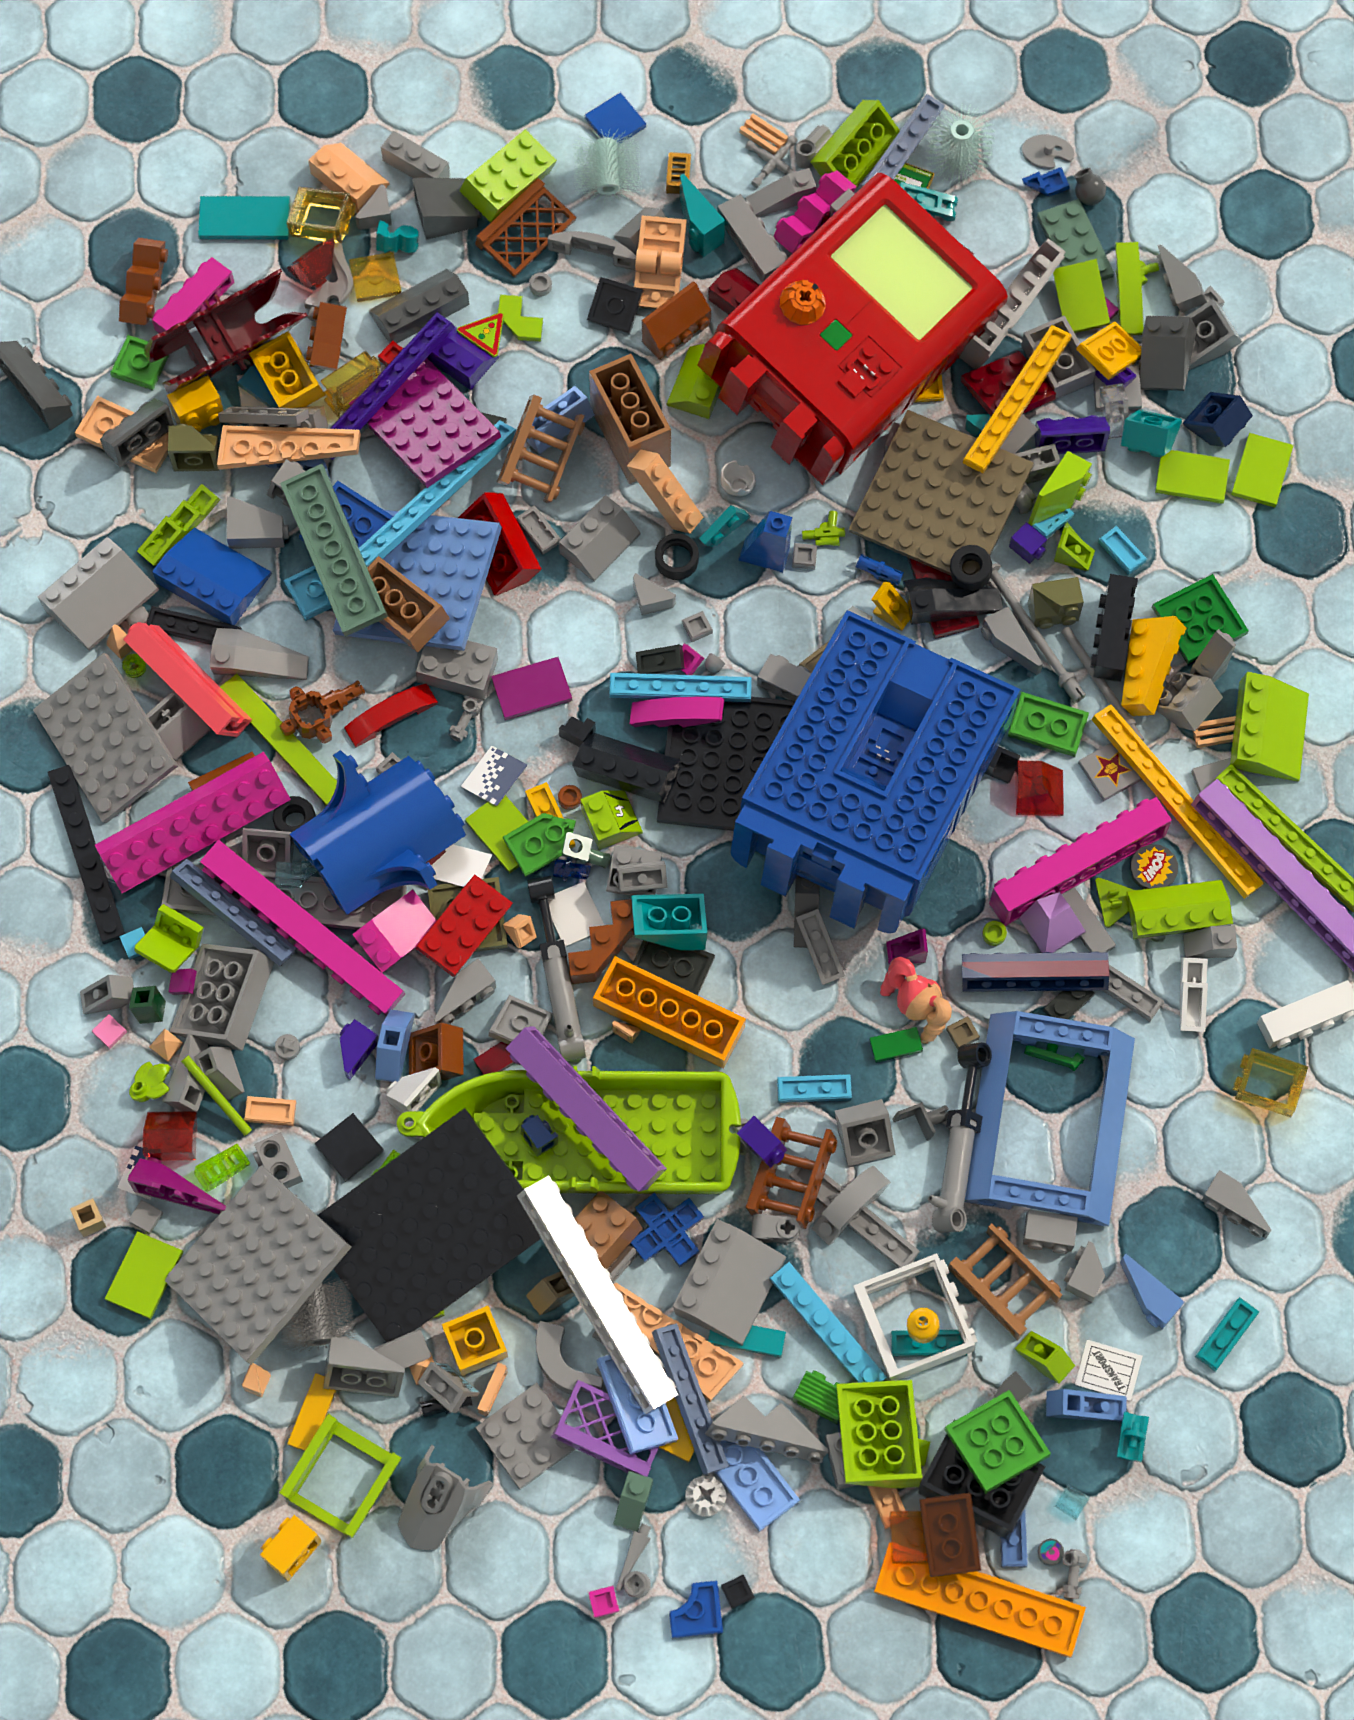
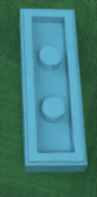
(814, 1088)

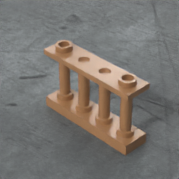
(518, 451)
(998, 1304)

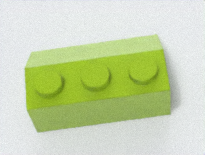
(693, 388)

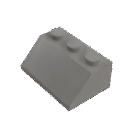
(599, 538)

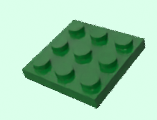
(1203, 611)

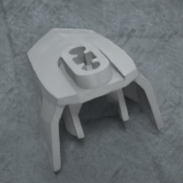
(436, 1506)

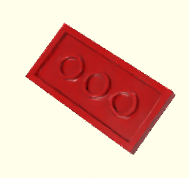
(464, 925)

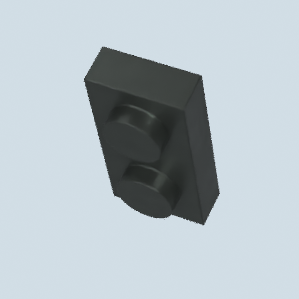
(660, 660)
(1068, 1003)

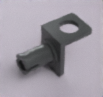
(925, 1119)

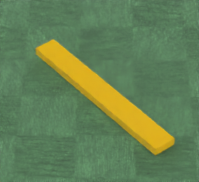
(1017, 399)

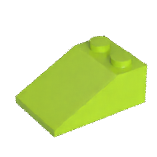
(1062, 488)

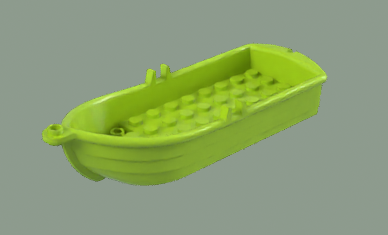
(674, 1113)

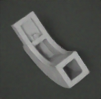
(850, 1203)
(548, 1349)

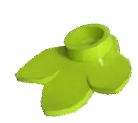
(149, 1082)

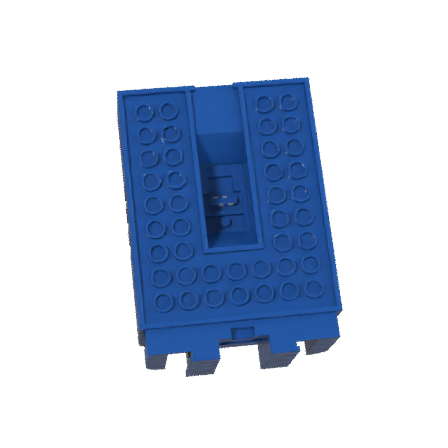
(872, 771)

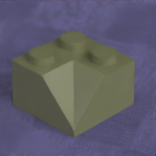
(191, 450)
(1055, 602)

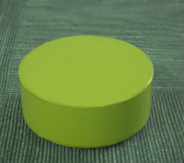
(994, 933)

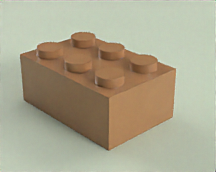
(607, 1227)

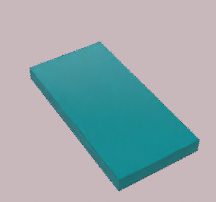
(244, 217)

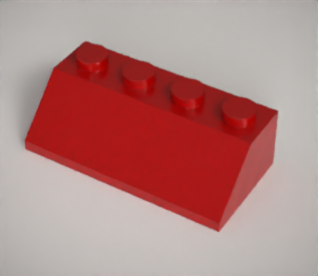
(513, 557)

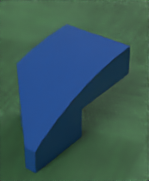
(1048, 183)

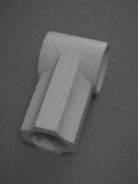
(809, 147)

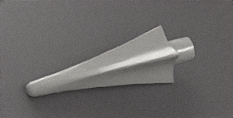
(637, 1545)

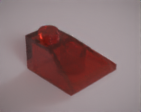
(314, 264)
(1038, 789)

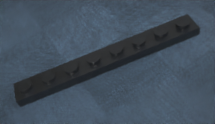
(86, 854)

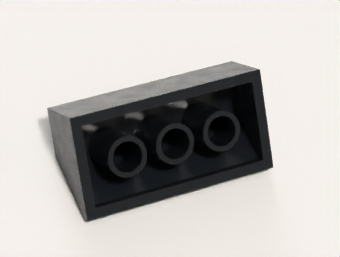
(626, 767)

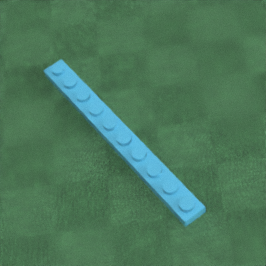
(431, 499)

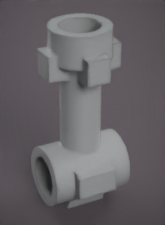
(470, 711)
(1074, 1559)

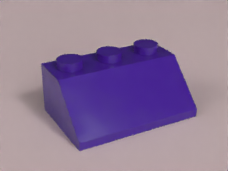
(461, 359)
(1073, 434)

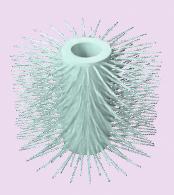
(959, 144)
(607, 166)

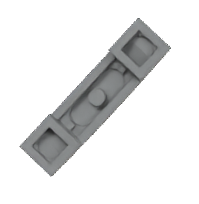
(565, 241)

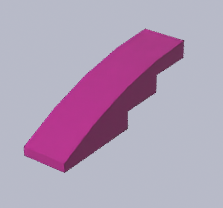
(677, 710)

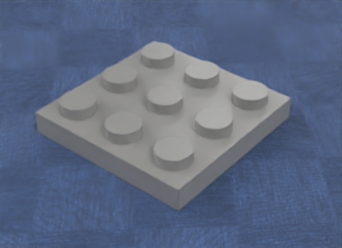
(522, 1436)

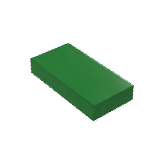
(896, 1044)

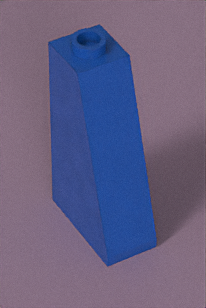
(769, 542)

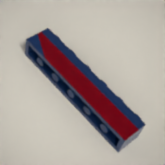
(1035, 972)

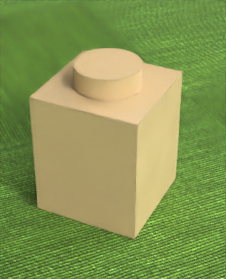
(88, 1217)

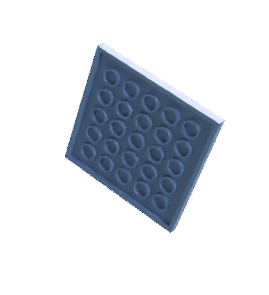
(450, 564)

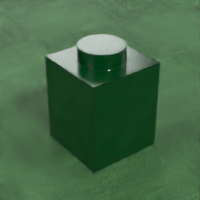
(147, 1004)

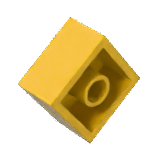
(196, 404)
(475, 1340)
(290, 1547)

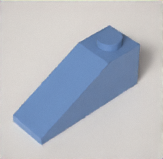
(1153, 1297)
(1085, 1405)

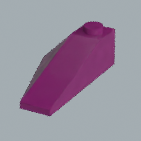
(159, 1181)

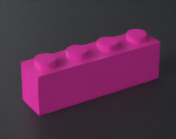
(208, 281)

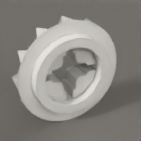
(703, 1507)

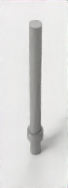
(1101, 683)

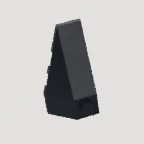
(943, 600)

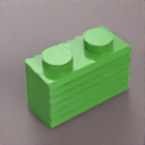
(818, 1396)

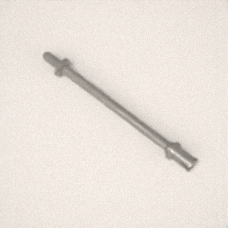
(1066, 679)

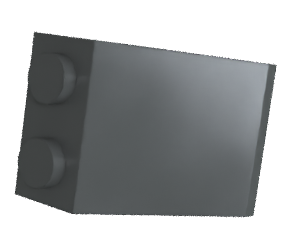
(443, 207)

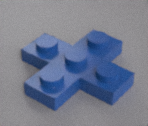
(667, 1230)

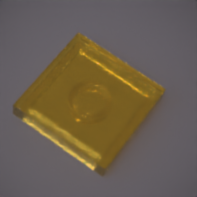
(375, 276)

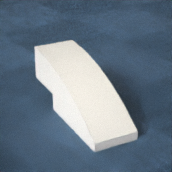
(1193, 994)

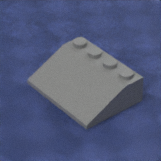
(97, 593)
(224, 996)
(728, 1282)

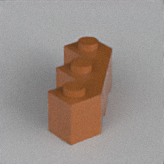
(143, 281)
(326, 336)
(605, 944)

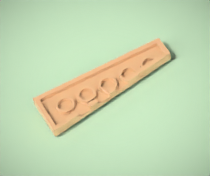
(272, 445)
(710, 1363)

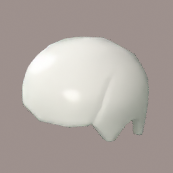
(737, 479)

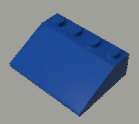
(211, 576)

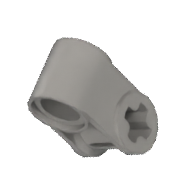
(771, 1228)

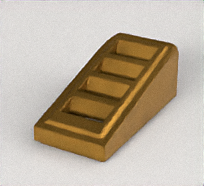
(673, 187)

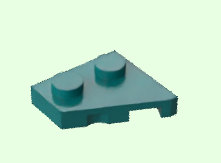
(724, 525)

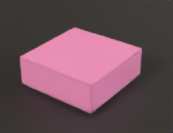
(109, 1031)

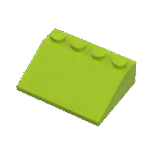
(1269, 727)
(879, 1434)

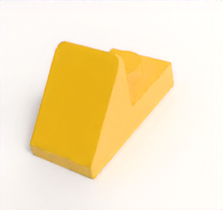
(891, 606)

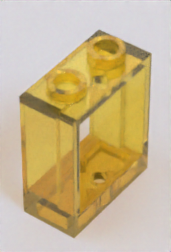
(323, 198)
(1277, 1063)

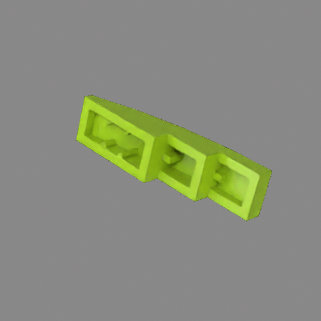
(1129, 287)
(180, 523)

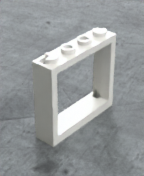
(950, 1292)

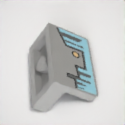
(446, 1386)

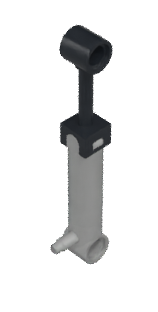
(557, 975)
(963, 1126)

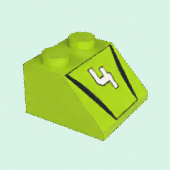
(610, 817)

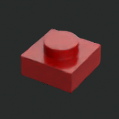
(389, 353)

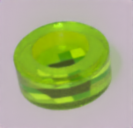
(134, 665)

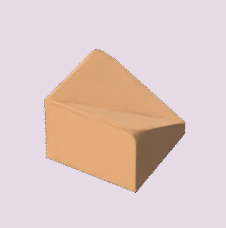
(116, 642)
(256, 1380)

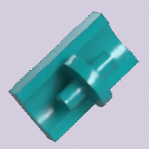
(1132, 1437)

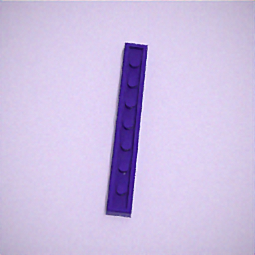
(395, 374)

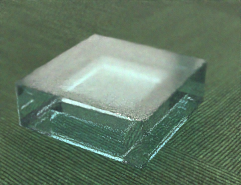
(1072, 1502)

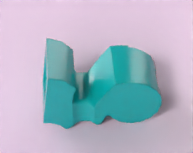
(403, 238)

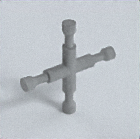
(773, 161)

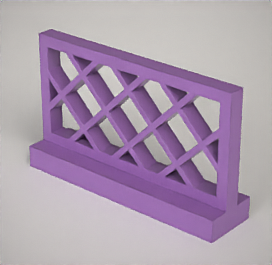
(594, 1446)

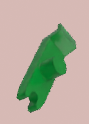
(1051, 1055)

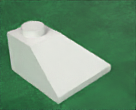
(413, 1090)

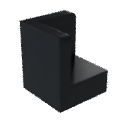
(577, 731)
(1003, 765)

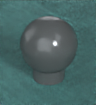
(1089, 187)

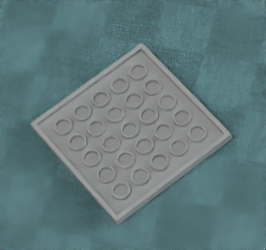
(257, 1264)

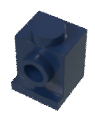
(538, 1134)

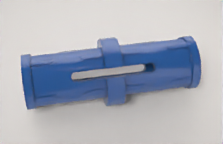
(879, 569)

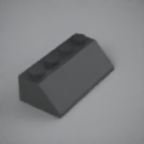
(414, 307)
(33, 384)

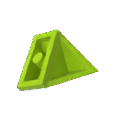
(1073, 550)

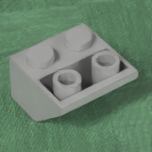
(1188, 700)
(177, 725)
(627, 855)

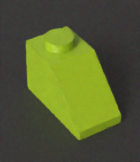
(1045, 1356)

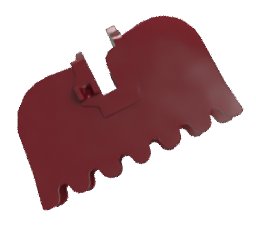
(227, 331)

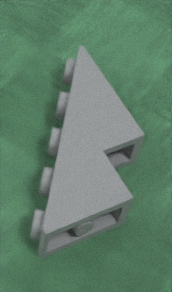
(775, 1433)

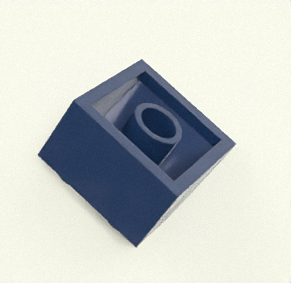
(1218, 418)

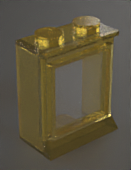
(350, 381)

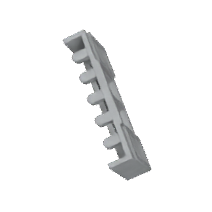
(1020, 296)

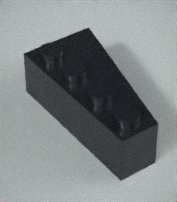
(1114, 628)

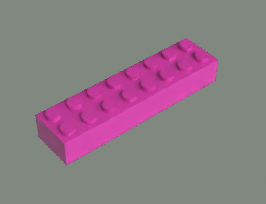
(192, 822)
(1081, 859)

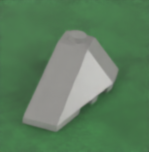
(253, 656)

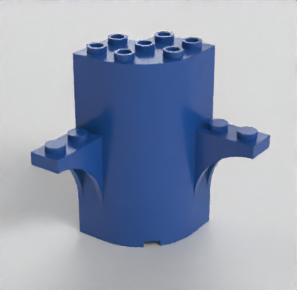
(379, 831)

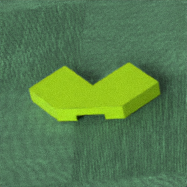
(522, 327)

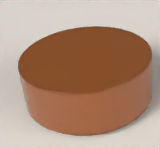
(569, 797)

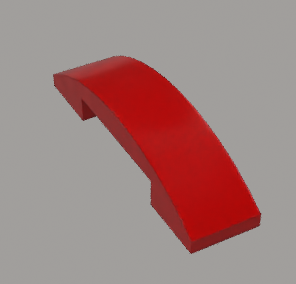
(389, 712)

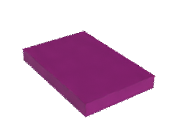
(531, 688)

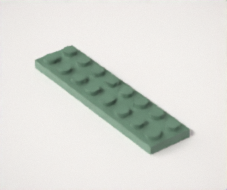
(333, 550)

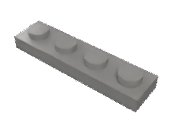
(259, 415)

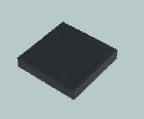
(615, 305)
(349, 1147)

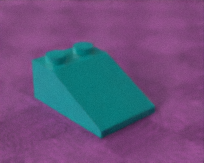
(704, 223)
(671, 920)

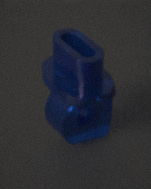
(566, 869)

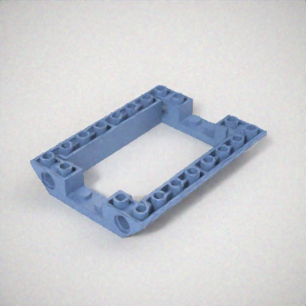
(1003, 1192)

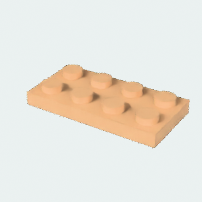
(107, 415)

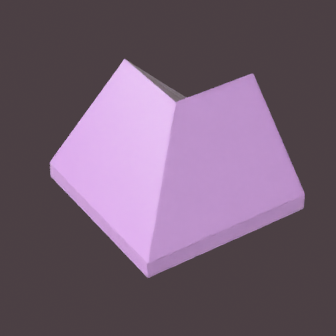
(1051, 923)

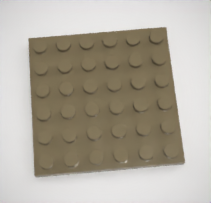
(933, 503)

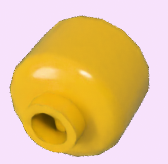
(923, 1333)

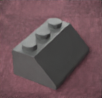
(137, 431)

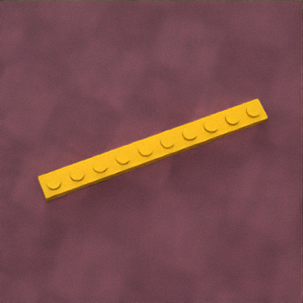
(1176, 800)

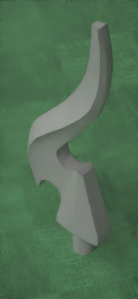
(339, 290)

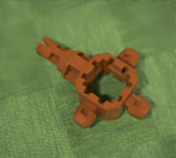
(328, 704)

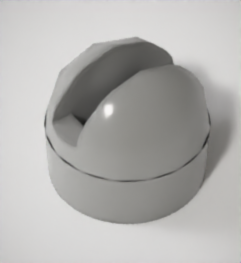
(713, 663)

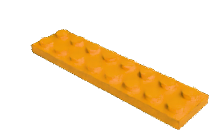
(986, 1604)

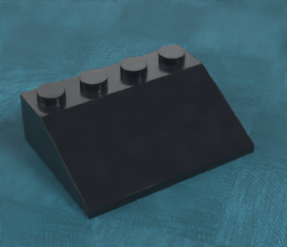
(997, 1509)

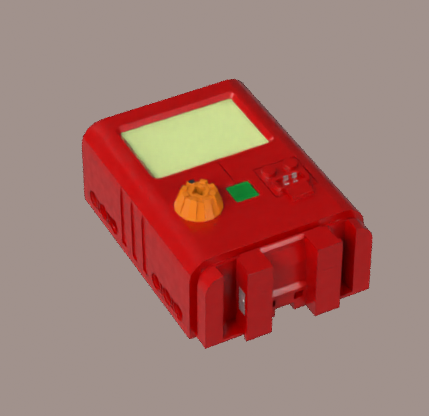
(852, 328)

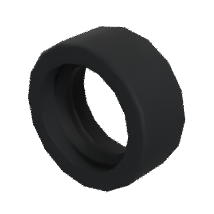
(677, 573)

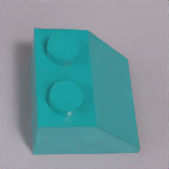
(1150, 432)

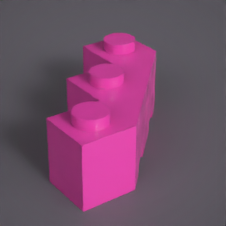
(811, 211)

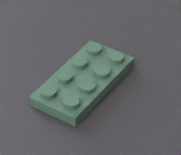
(1072, 231)

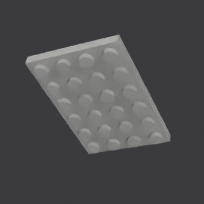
(105, 737)

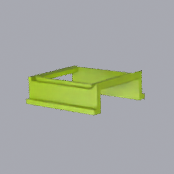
(328, 1428)

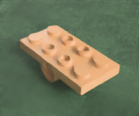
(659, 259)

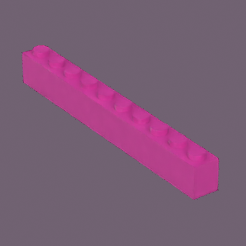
(302, 927)

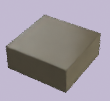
(962, 1032)

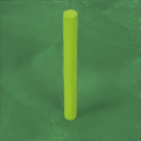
(216, 1095)

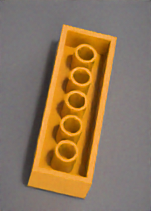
(669, 1012)

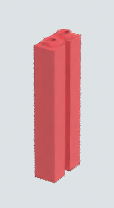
(187, 679)

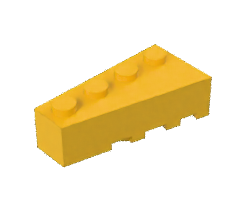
(1148, 662)

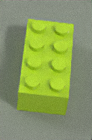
(507, 175)

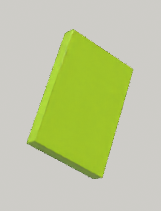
(1082, 295)
(1262, 470)
(1193, 476)
(493, 823)
(143, 1275)

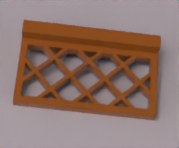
(508, 219)

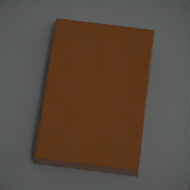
(950, 1535)

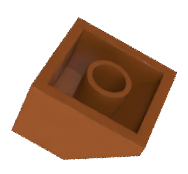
(437, 1047)

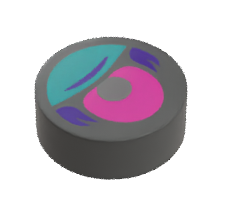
(1050, 1552)

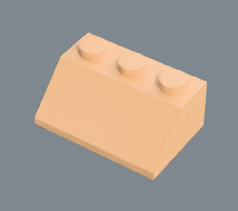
(345, 172)

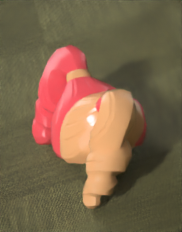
(917, 997)

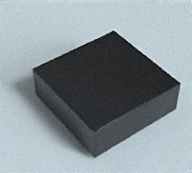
(737, 1591)

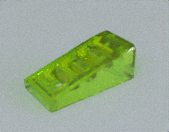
(217, 1179)

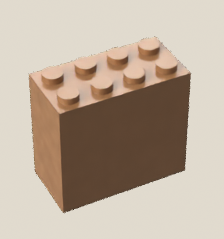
(628, 413)

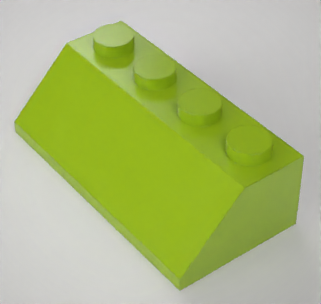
(857, 142)
(1178, 909)

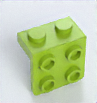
(170, 939)

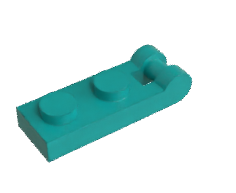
(932, 201)

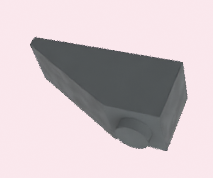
(805, 901)

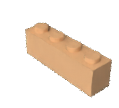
(665, 491)

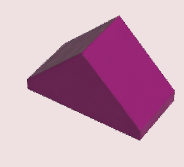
(909, 946)

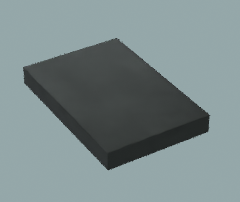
(680, 967)

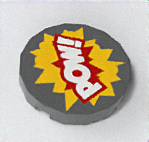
(1153, 867)

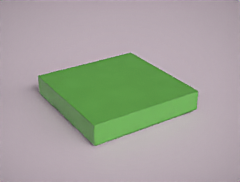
(135, 367)

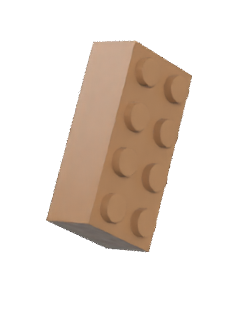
(409, 609)

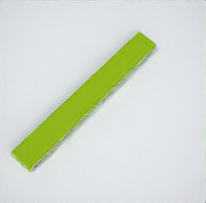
(287, 746)
(1291, 836)

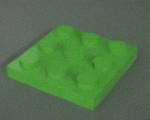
(997, 1441)

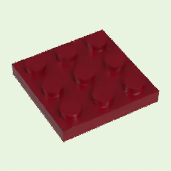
(994, 380)

